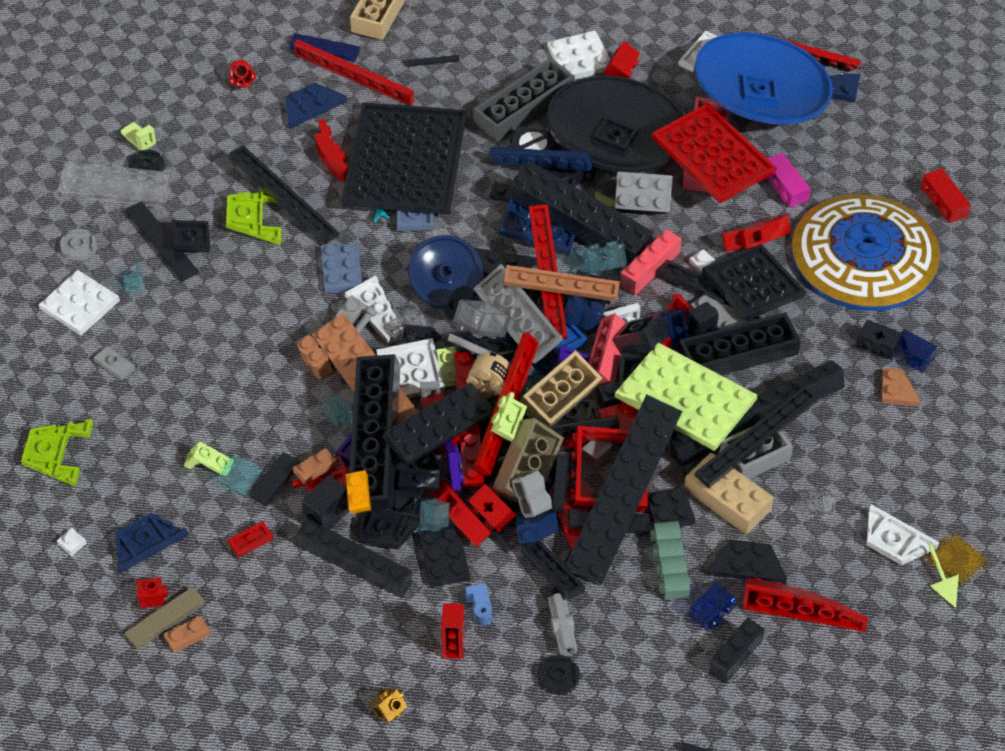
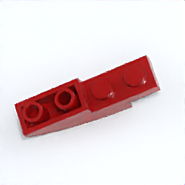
(330, 152)
(756, 234)
(461, 514)

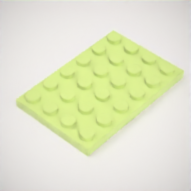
(707, 400)

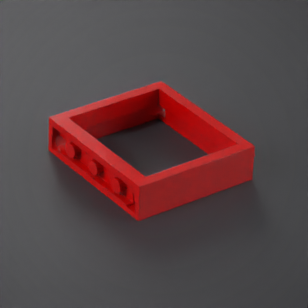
(596, 434)

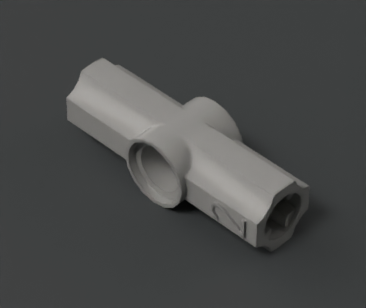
(562, 625)

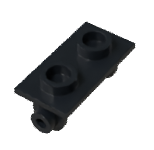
(415, 333)

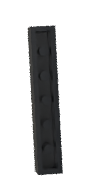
(354, 558)

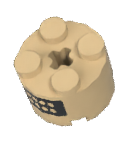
(489, 374)

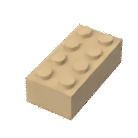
(374, 17)
(561, 390)
(731, 497)

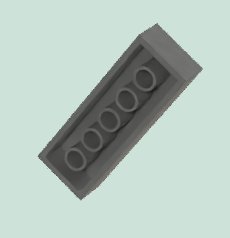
(521, 100)

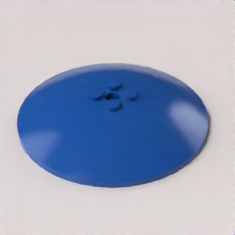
(741, 63)

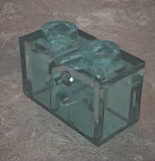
(615, 257)

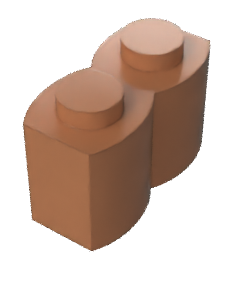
(314, 357)

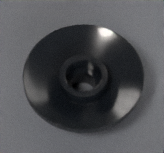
(460, 293)

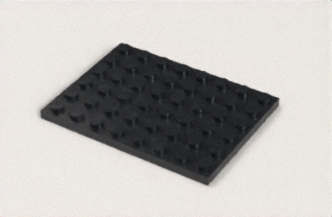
(405, 158)

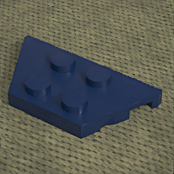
(311, 102)
(144, 539)

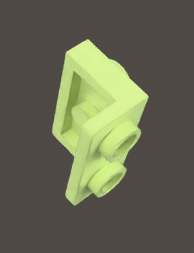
(508, 418)

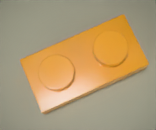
(358, 492)

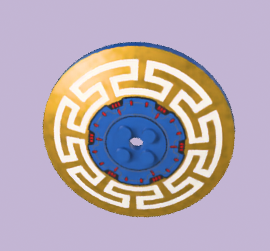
(863, 275)

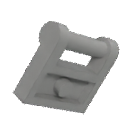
(353, 310)

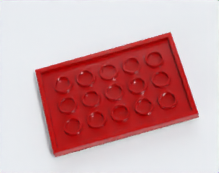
(714, 153)

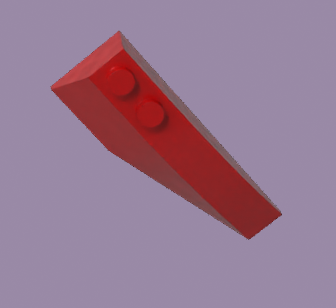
(800, 605)

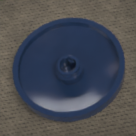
(442, 266)

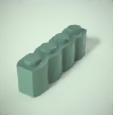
(671, 560)

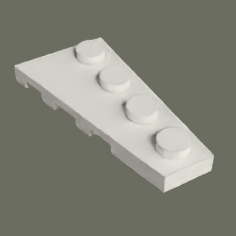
(373, 296)

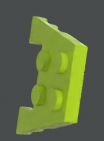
(245, 215)
(47, 448)

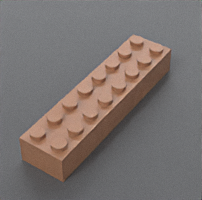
(343, 346)

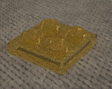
(959, 558)

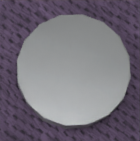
(78, 245)

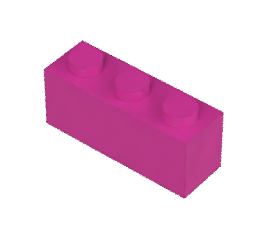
(788, 181)

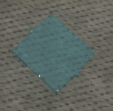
(239, 475)

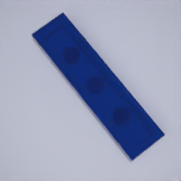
(342, 50)

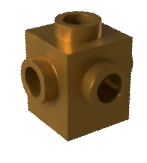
(388, 704)

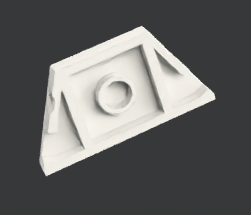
(896, 538)

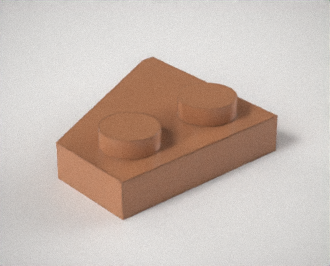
(897, 388)

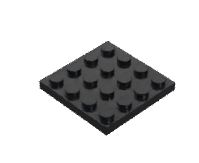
(753, 282)

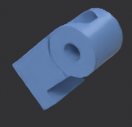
(482, 606)

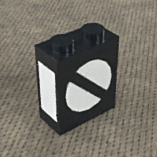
(532, 139)

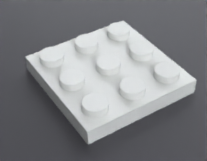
(580, 54)
(79, 302)
(418, 365)

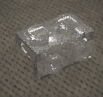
(395, 326)

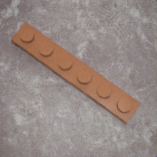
(561, 283)

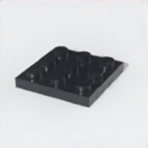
(477, 345)

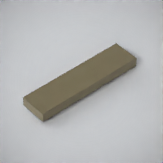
(164, 618)

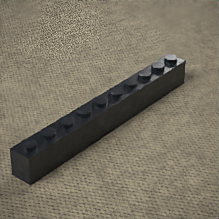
(821, 380)

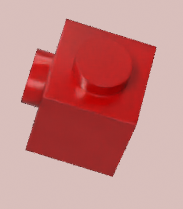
(151, 592)

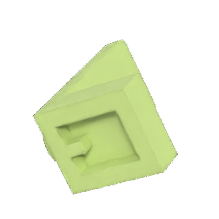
(139, 137)
(447, 365)
(208, 457)

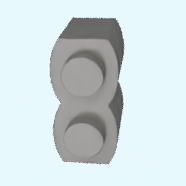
(531, 494)

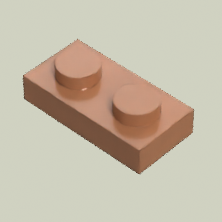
(315, 466)
(187, 634)

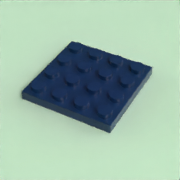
(518, 227)

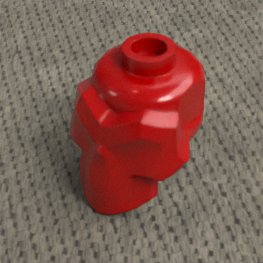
(241, 74)

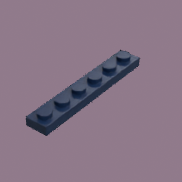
(542, 158)

